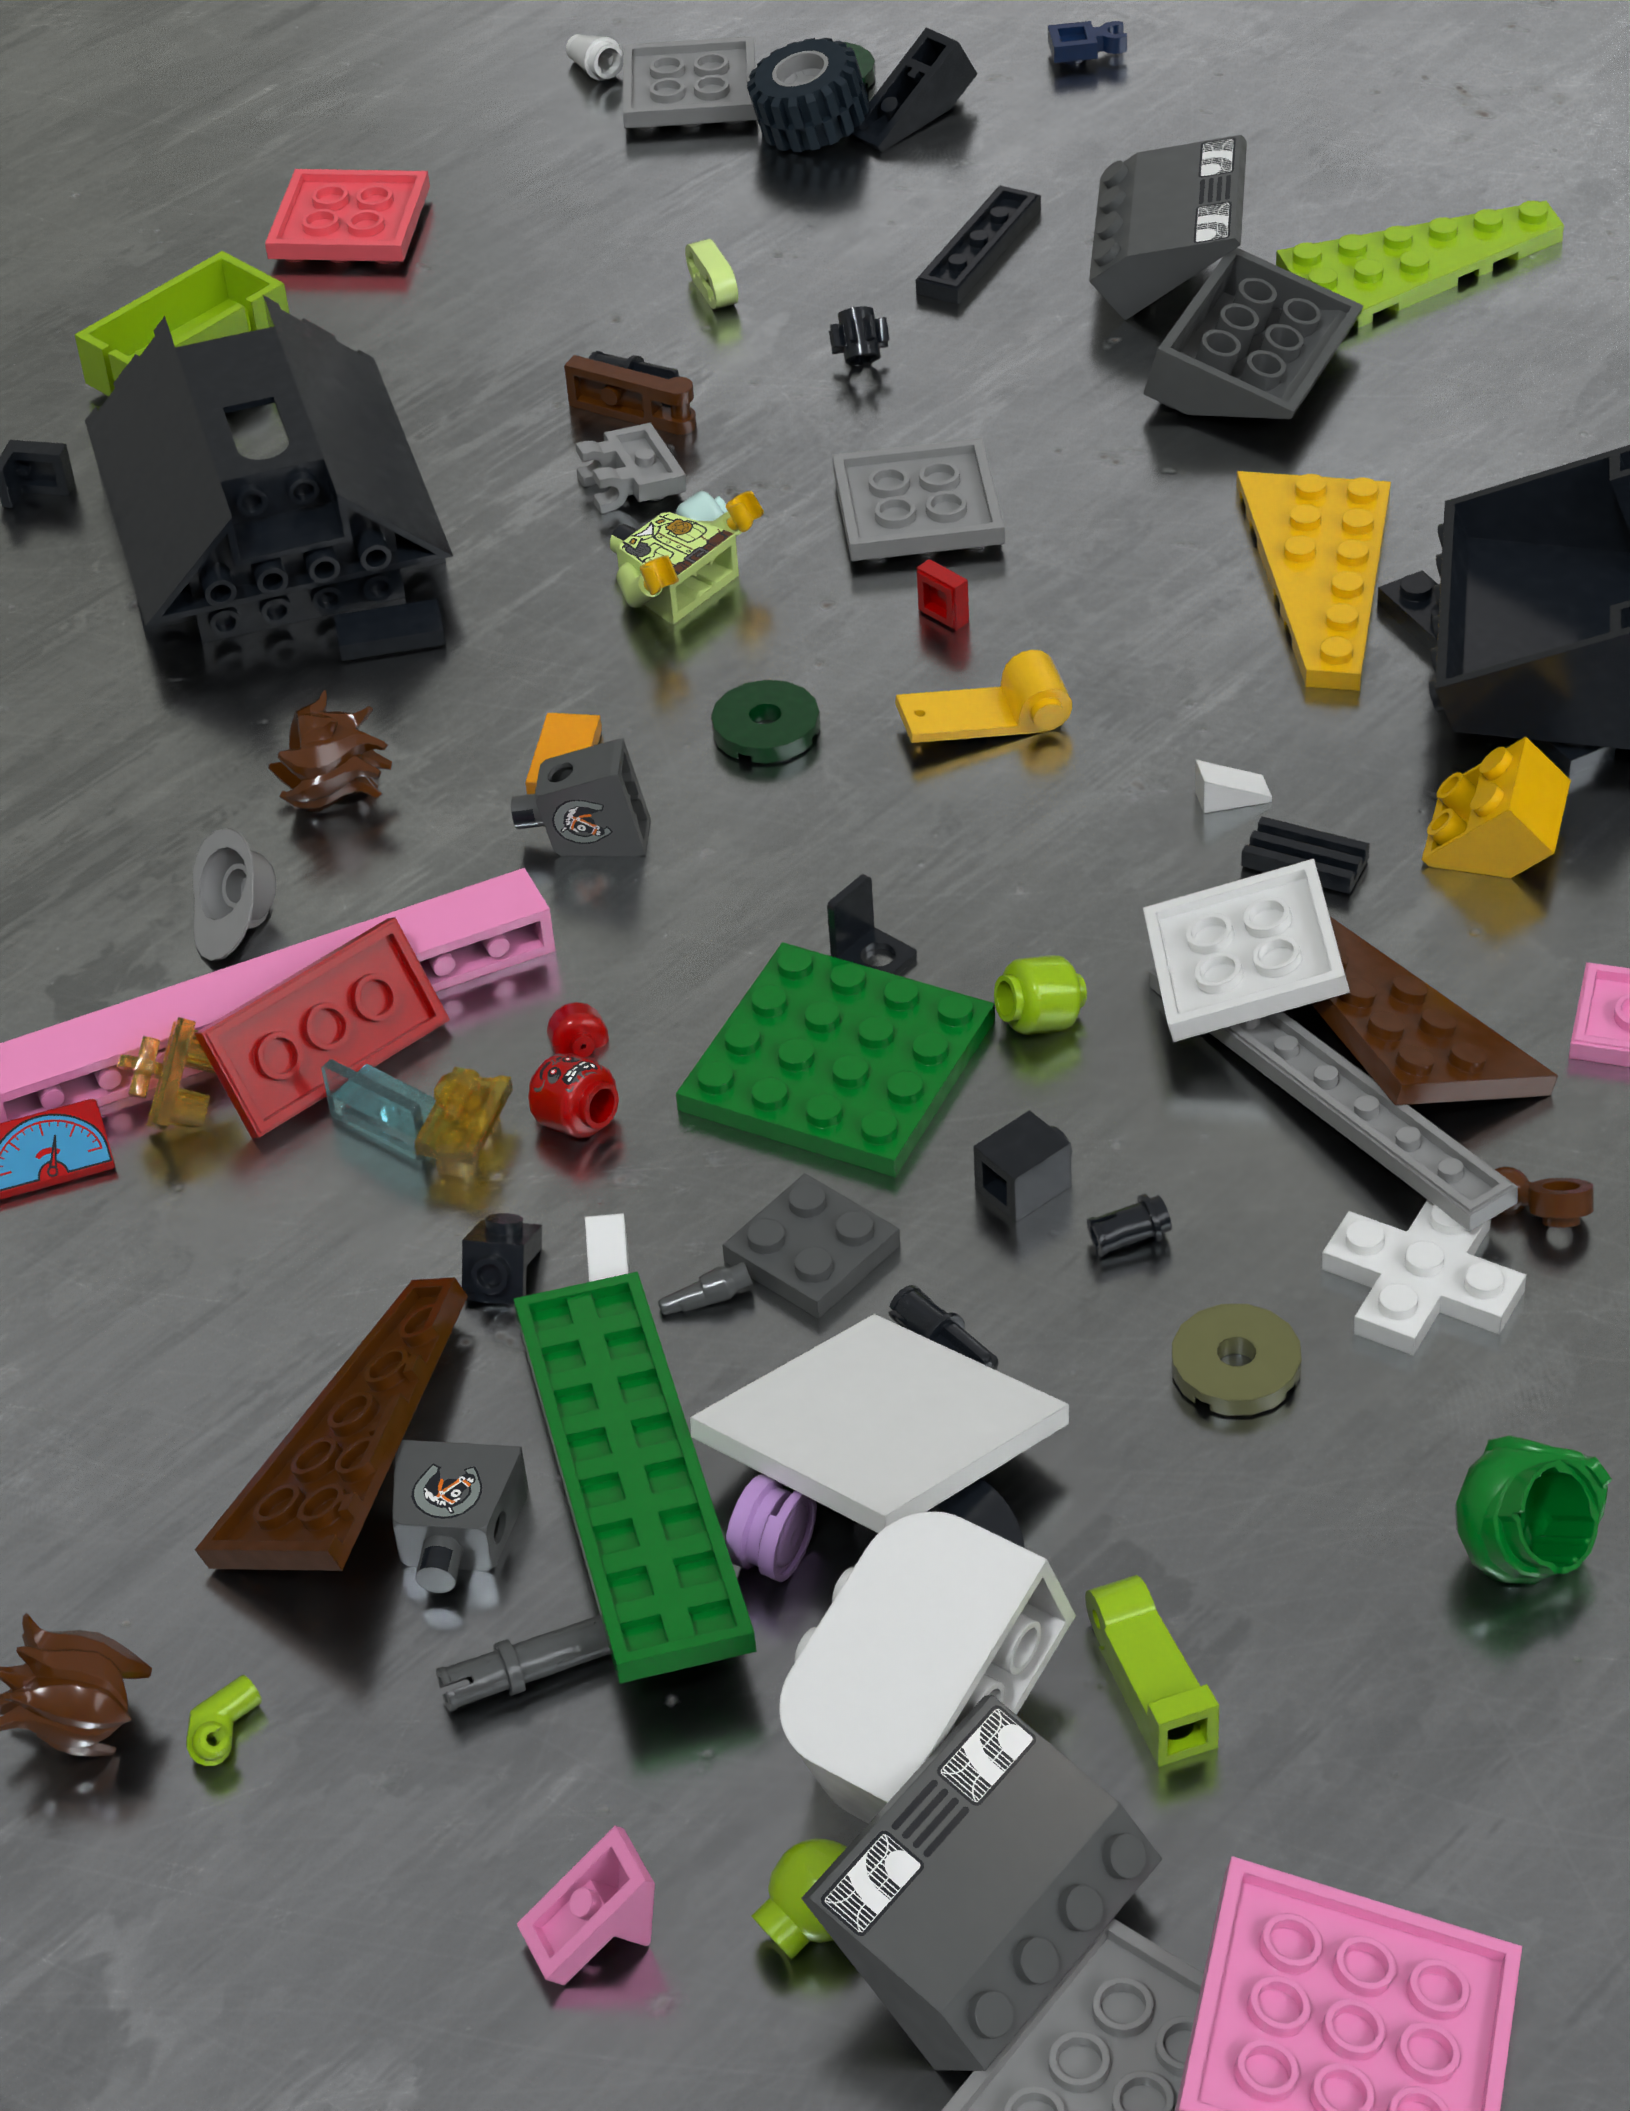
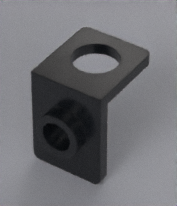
(854, 932)

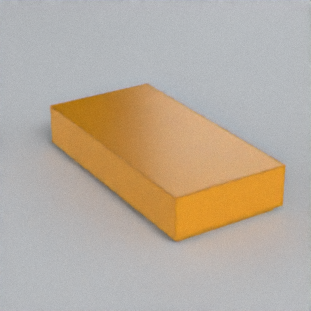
(562, 735)

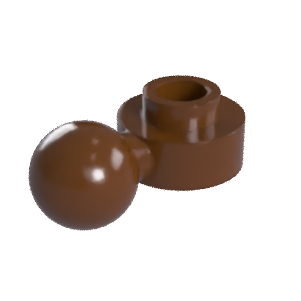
(1556, 1200)

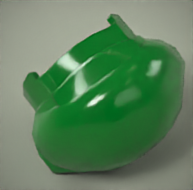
(1530, 1509)

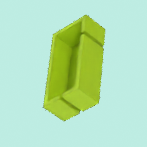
(199, 305)

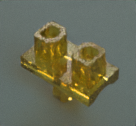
(170, 1103)
(462, 1120)

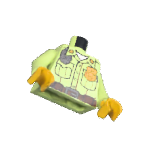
(681, 561)

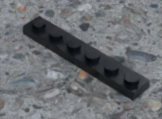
(1414, 604)

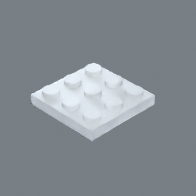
(1244, 950)

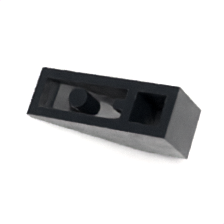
(916, 91)

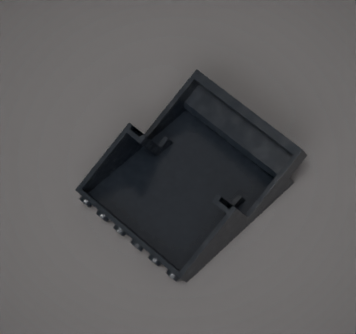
(1538, 606)

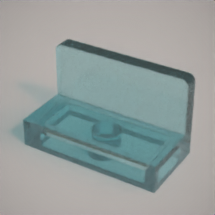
(377, 1105)

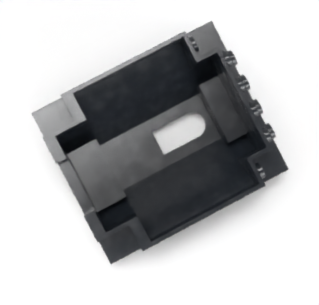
(270, 537)

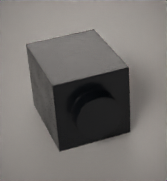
(1023, 1165)

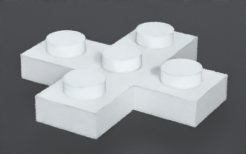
(1420, 1275)

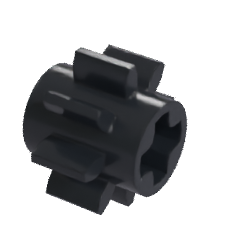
(859, 335)

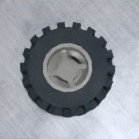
(808, 94)

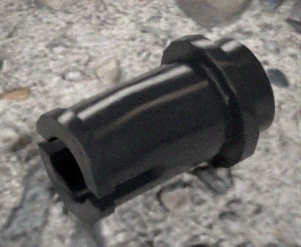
(1130, 1225)

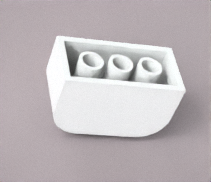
(912, 1647)

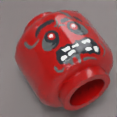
(573, 1095)

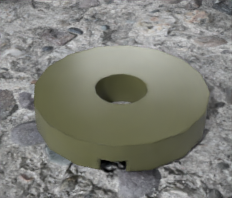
(1241, 1331)

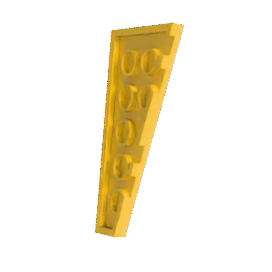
(1322, 562)

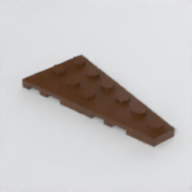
(1418, 1039)

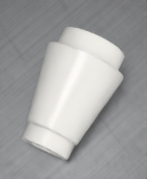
(596, 55)

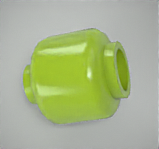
(1040, 994)

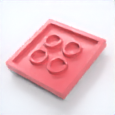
(348, 215)

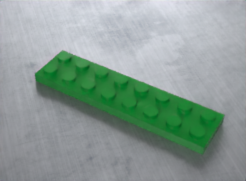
(633, 1479)

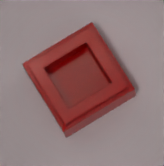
(943, 594)

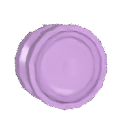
(770, 1528)

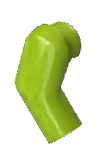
(213, 1721)

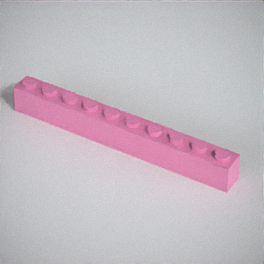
(451, 935)

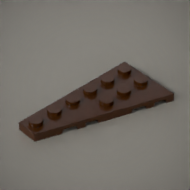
(328, 1469)

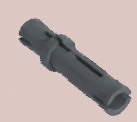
(523, 1662)

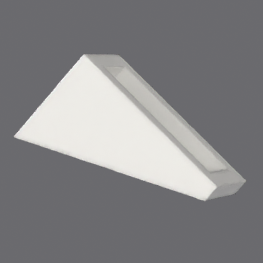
(1228, 788)
(606, 1246)

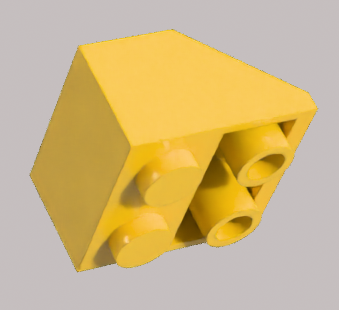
(1498, 814)

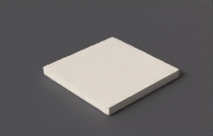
(879, 1422)

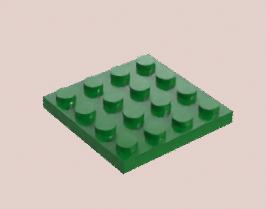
(837, 1058)

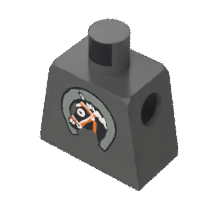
(588, 803)
(455, 1507)

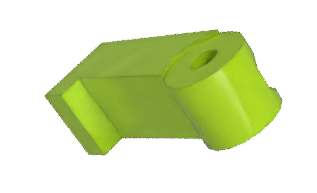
(1152, 1671)

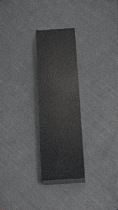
(978, 244)

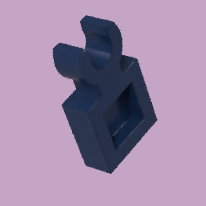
(1081, 41)

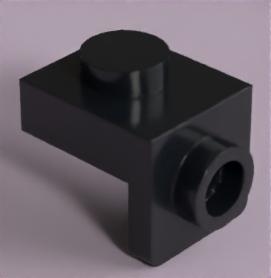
(34, 469)
(497, 1258)

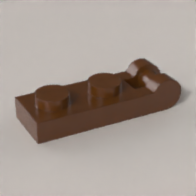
(630, 395)

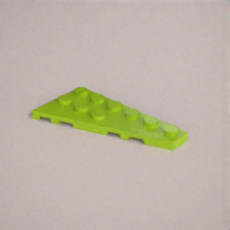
(1422, 259)

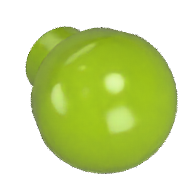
(785, 1914)

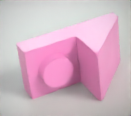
(596, 1900)

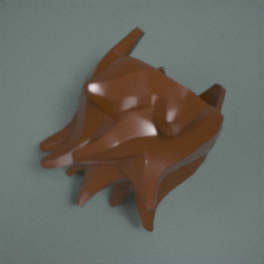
(328, 757)
(69, 1688)

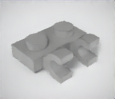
(642, 466)

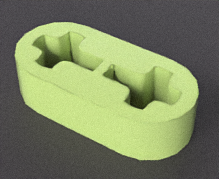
(711, 274)

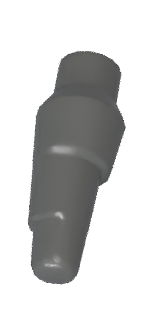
(713, 1287)

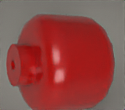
(577, 1029)

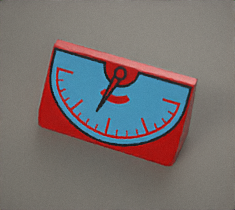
(52, 1148)

